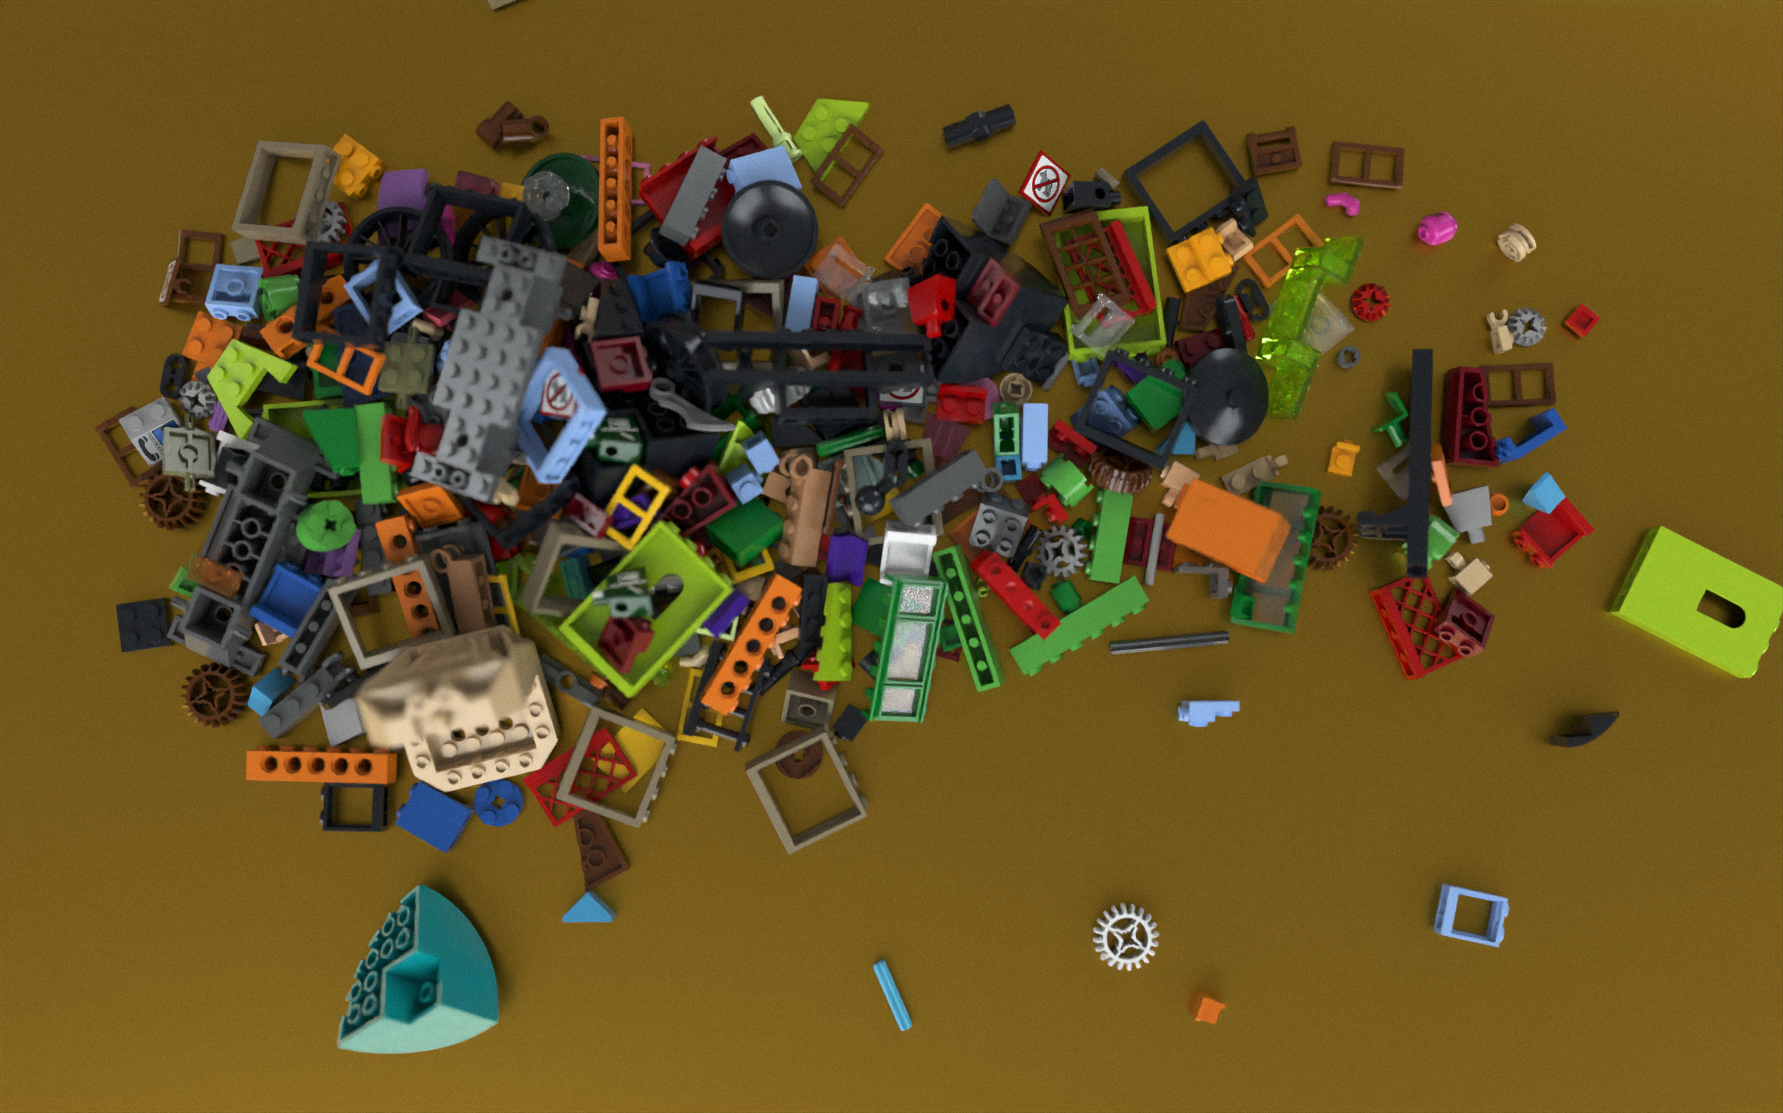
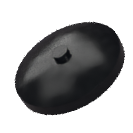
(769, 229)
(1230, 398)

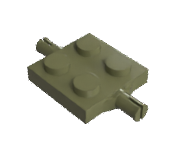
(407, 368)
(189, 453)

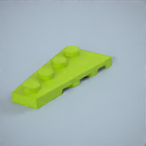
(836, 648)

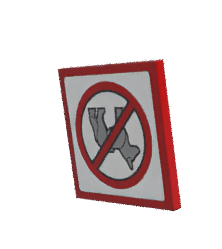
(1044, 183)
(557, 398)

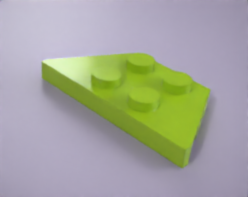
(825, 127)
(733, 452)

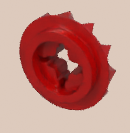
(1361, 307)

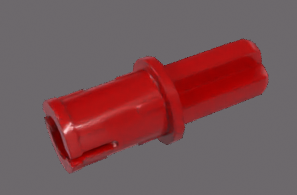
(1248, 331)

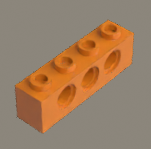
(277, 330)

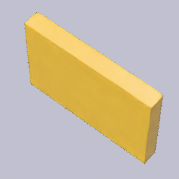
(638, 748)

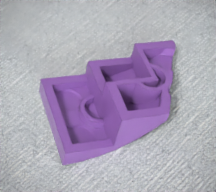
(402, 189)
(334, 562)

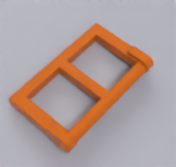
(1262, 277)
(379, 359)

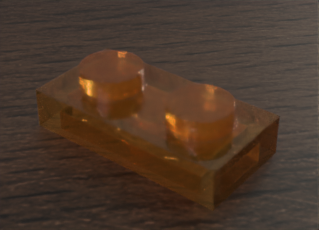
(214, 575)

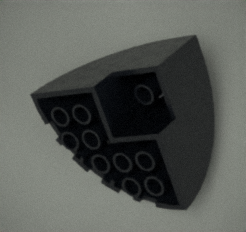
(968, 343)
(665, 446)

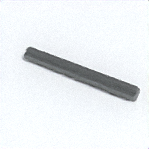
(1169, 642)

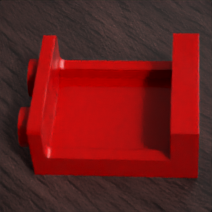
(1551, 534)

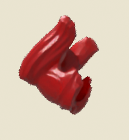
(420, 436)

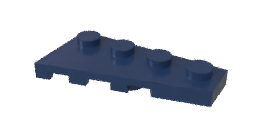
(351, 322)

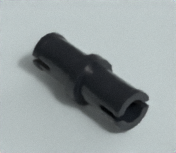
(1170, 319)
(1024, 547)

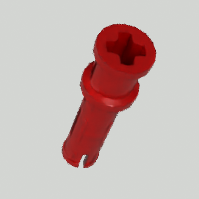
(849, 321)

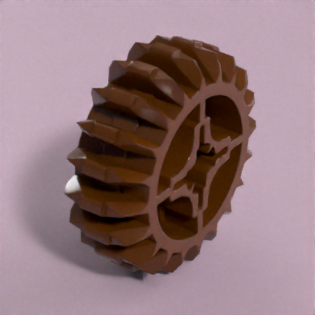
(1118, 471)
(172, 508)
(1330, 544)
(206, 677)

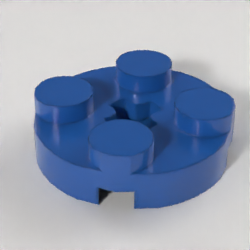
(510, 809)

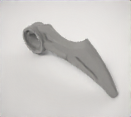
(693, 416)

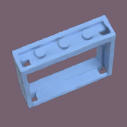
(554, 465)

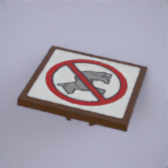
(172, 283)

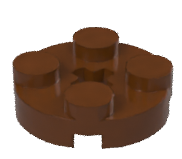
(796, 768)

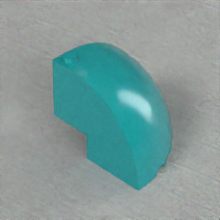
(421, 982)

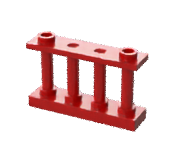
(1014, 593)

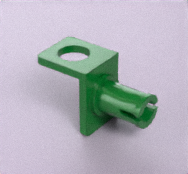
(1392, 423)

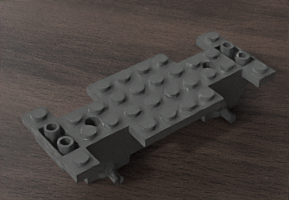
(492, 368)
(251, 536)

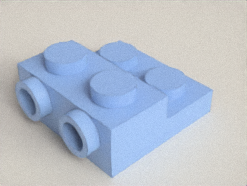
(235, 292)
(1201, 712)

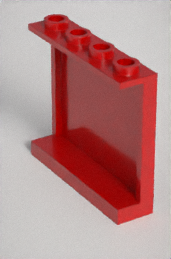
(662, 188)

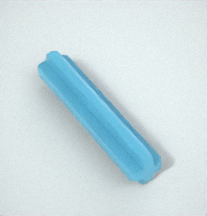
(892, 995)

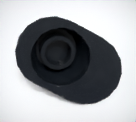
(662, 250)

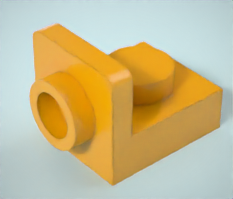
(1342, 457)

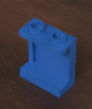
(661, 292)
(1546, 424)
(287, 598)
(434, 816)

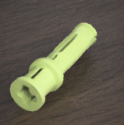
(775, 130)

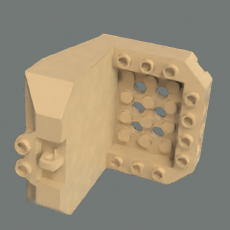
(464, 685)

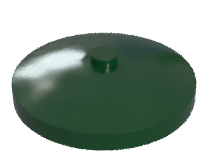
(582, 212)

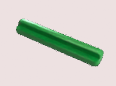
(849, 440)

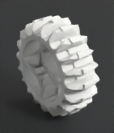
(764, 398)
(1120, 946)

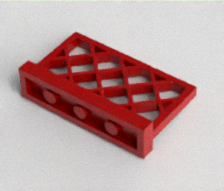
(1127, 263)
(294, 267)
(1397, 628)
(560, 763)

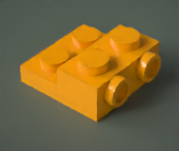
(355, 168)
(1200, 260)

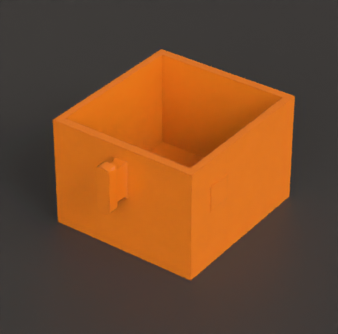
(1228, 529)

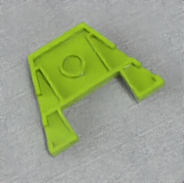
(238, 375)

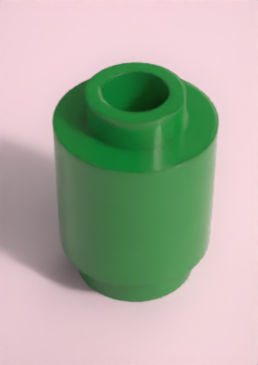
(1066, 596)

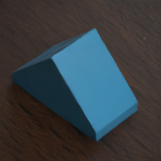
(1185, 444)
(1544, 494)
(270, 691)
(590, 909)

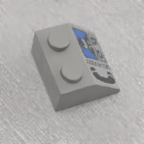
(146, 427)

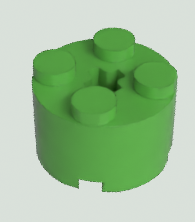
(278, 295)
(1066, 481)
(339, 525)
(1440, 539)

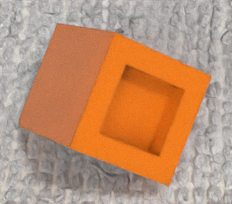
(1207, 1008)

